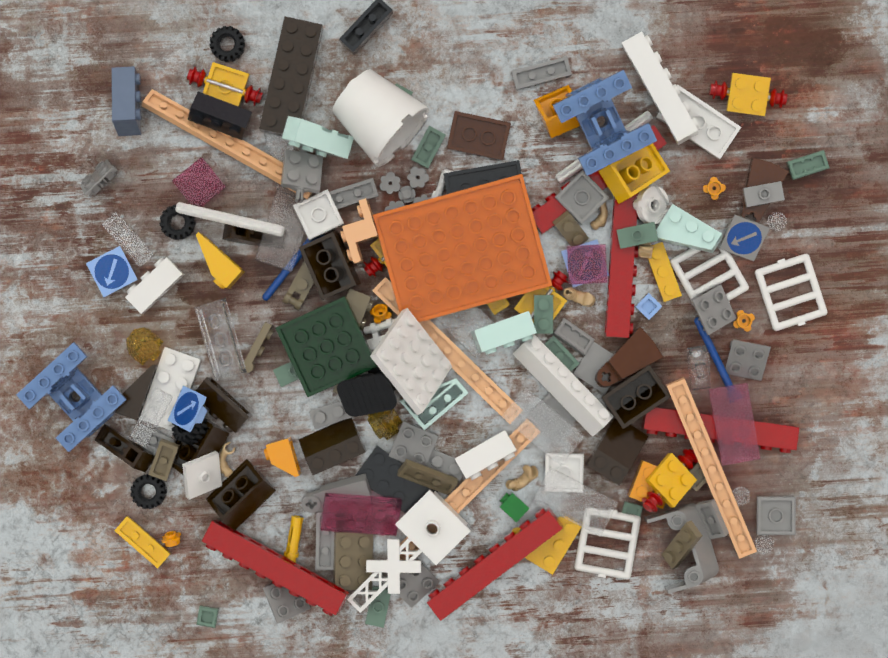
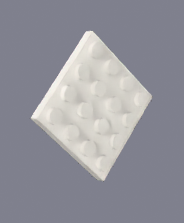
(411, 361)

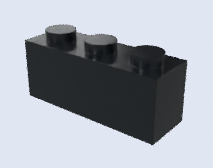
(366, 26)
(219, 115)

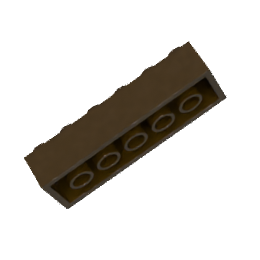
(291, 74)

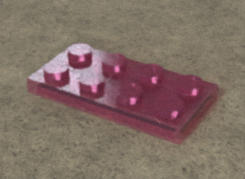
(734, 424)
(360, 514)

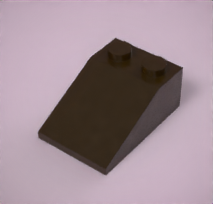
(617, 451)

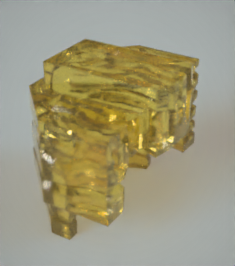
(143, 345)
(385, 423)

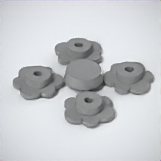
(406, 193)

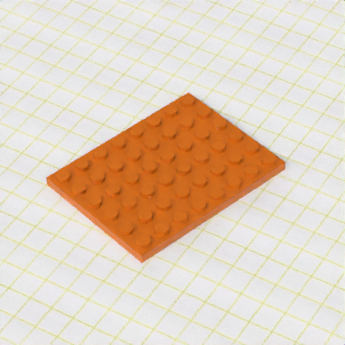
(463, 249)

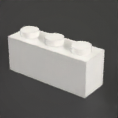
(154, 285)
(486, 455)

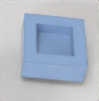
(648, 306)

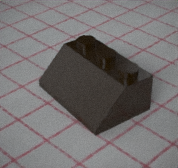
(329, 265)
(636, 397)
(223, 405)
(211, 441)
(332, 446)
(240, 494)

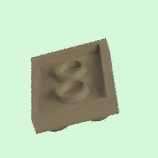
(350, 559)

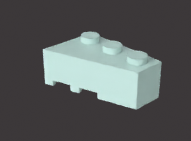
(317, 138)
(686, 230)
(504, 333)
(445, 397)

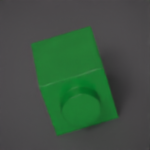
(513, 506)

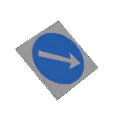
(744, 237)

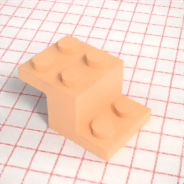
(359, 231)

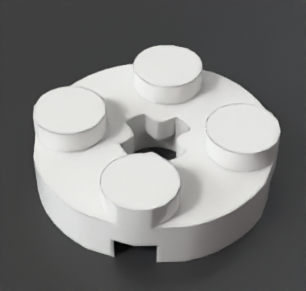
(643, 204)

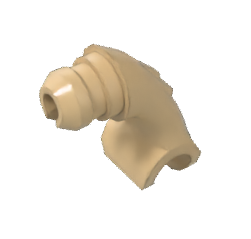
(601, 219)
(645, 250)
(583, 298)
(224, 468)
(528, 475)

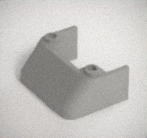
(703, 551)

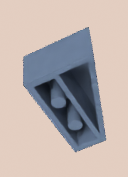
(125, 101)

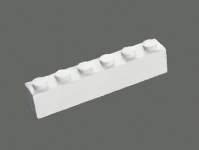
(660, 88)
(563, 385)

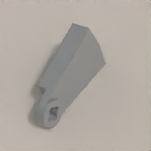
(351, 486)

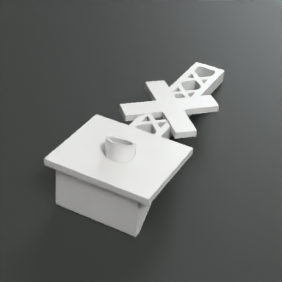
(428, 510)

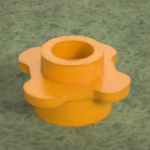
(714, 183)
(378, 309)
(740, 316)
(171, 538)

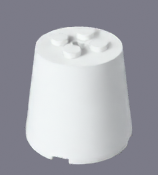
(379, 115)

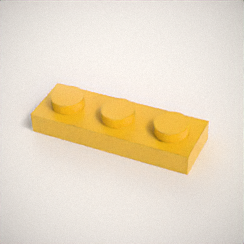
(663, 273)
(142, 542)

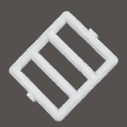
(724, 255)
(809, 276)
(628, 556)

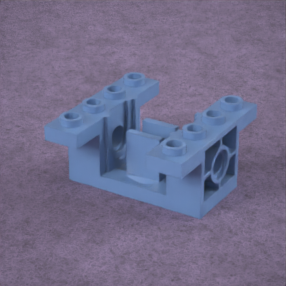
(611, 140)
(60, 382)

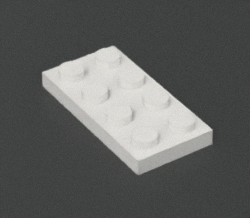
(715, 129)
(173, 373)

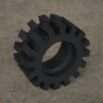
(227, 55)
(172, 233)
(190, 437)
(142, 501)

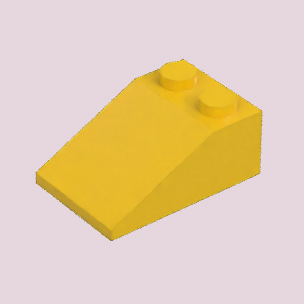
(634, 172)
(220, 265)

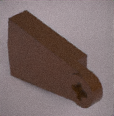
(761, 173)
(631, 357)

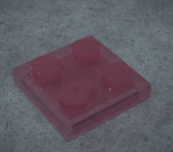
(199, 183)
(587, 264)

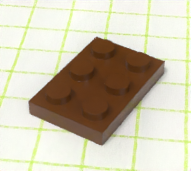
(478, 135)

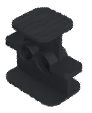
(367, 394)

